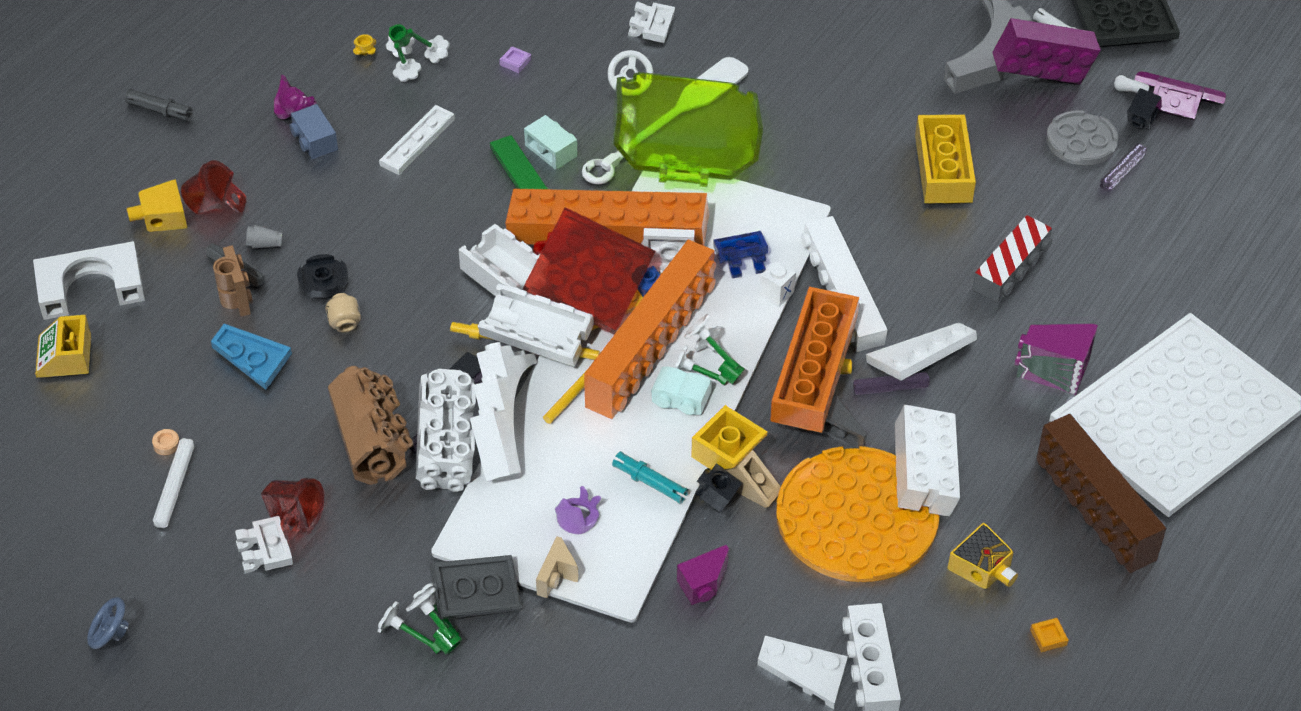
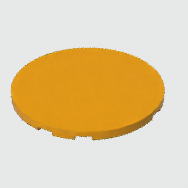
(846, 518)

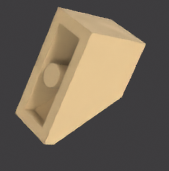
(756, 480)

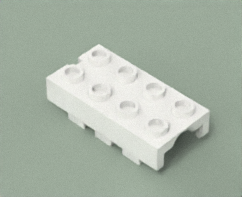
(537, 325)

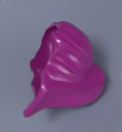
(290, 100)

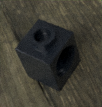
(1144, 109)
(724, 480)

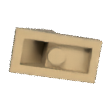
(557, 565)

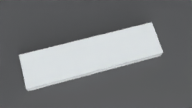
(417, 140)

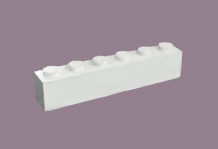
(842, 275)

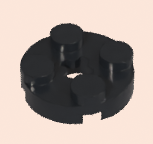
(317, 287)

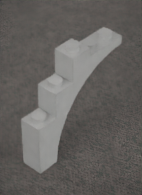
(978, 65)

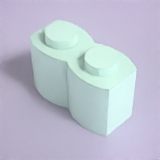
(681, 390)

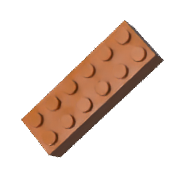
(814, 359)

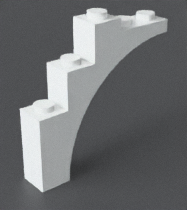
(495, 398)

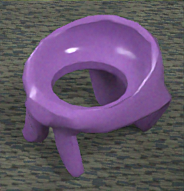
(571, 517)

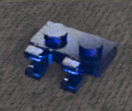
(742, 246)

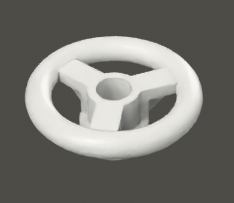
(633, 55)

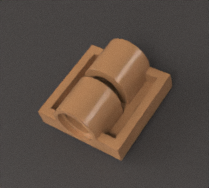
(232, 282)

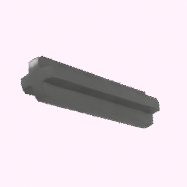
(255, 277)

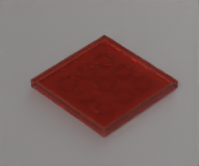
(589, 269)

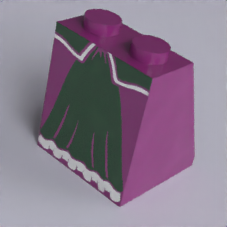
(1056, 354)

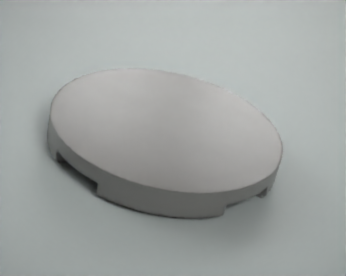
(1081, 138)

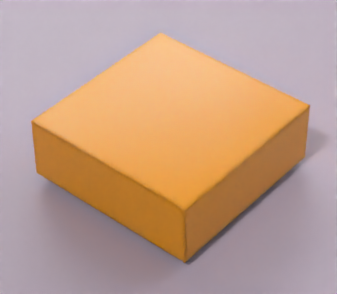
(1049, 634)

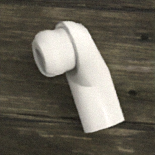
(1125, 84)

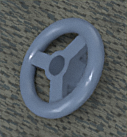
(107, 625)

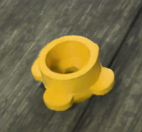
(364, 45)

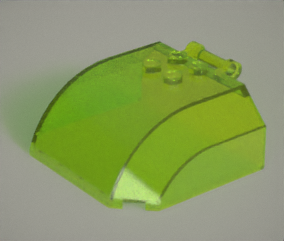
(686, 127)

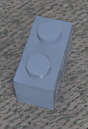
(313, 131)

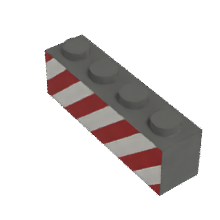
(1012, 259)

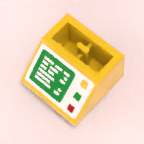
(64, 347)

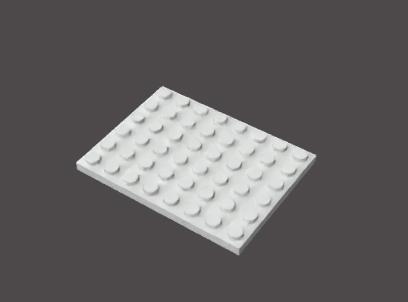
(1182, 412)

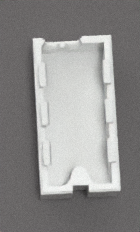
(498, 260)
(926, 460)

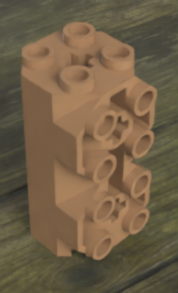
(369, 429)

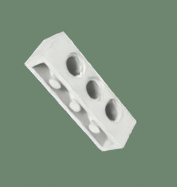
(870, 621)

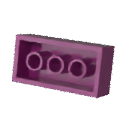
(1046, 51)

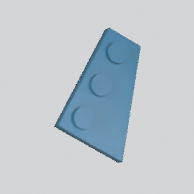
(252, 354)

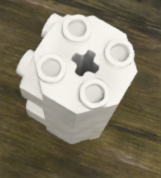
(445, 430)

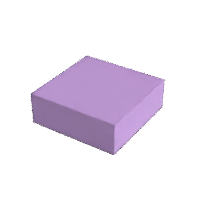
(515, 59)

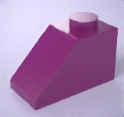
(703, 574)

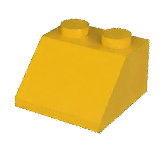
(726, 439)

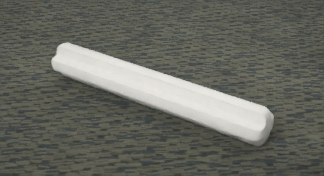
(173, 483)

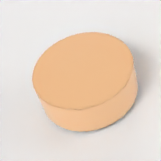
(165, 442)

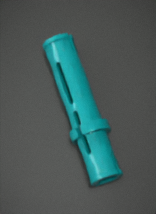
(641, 472)

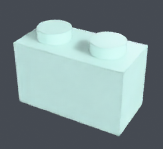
(550, 142)

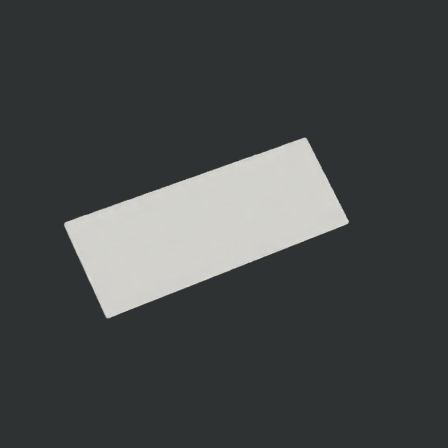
(635, 522)

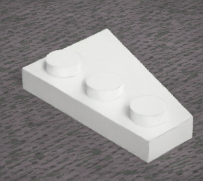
(808, 667)

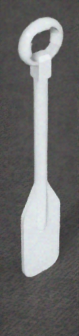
(725, 70)

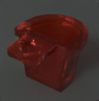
(212, 189)
(296, 504)

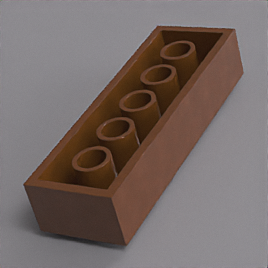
(1100, 493)

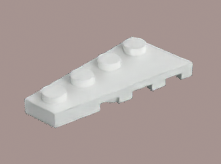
(919, 352)

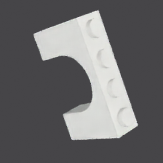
(58, 272)

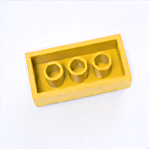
(945, 159)

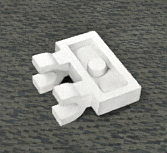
(658, 21)
(271, 542)

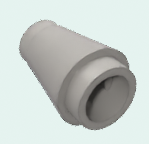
(263, 237)

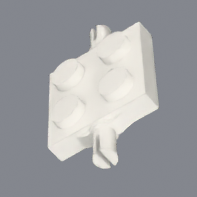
(665, 243)

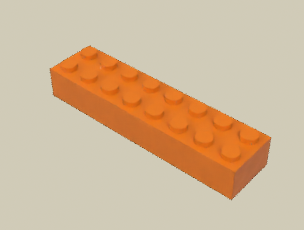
(536, 211)
(649, 329)

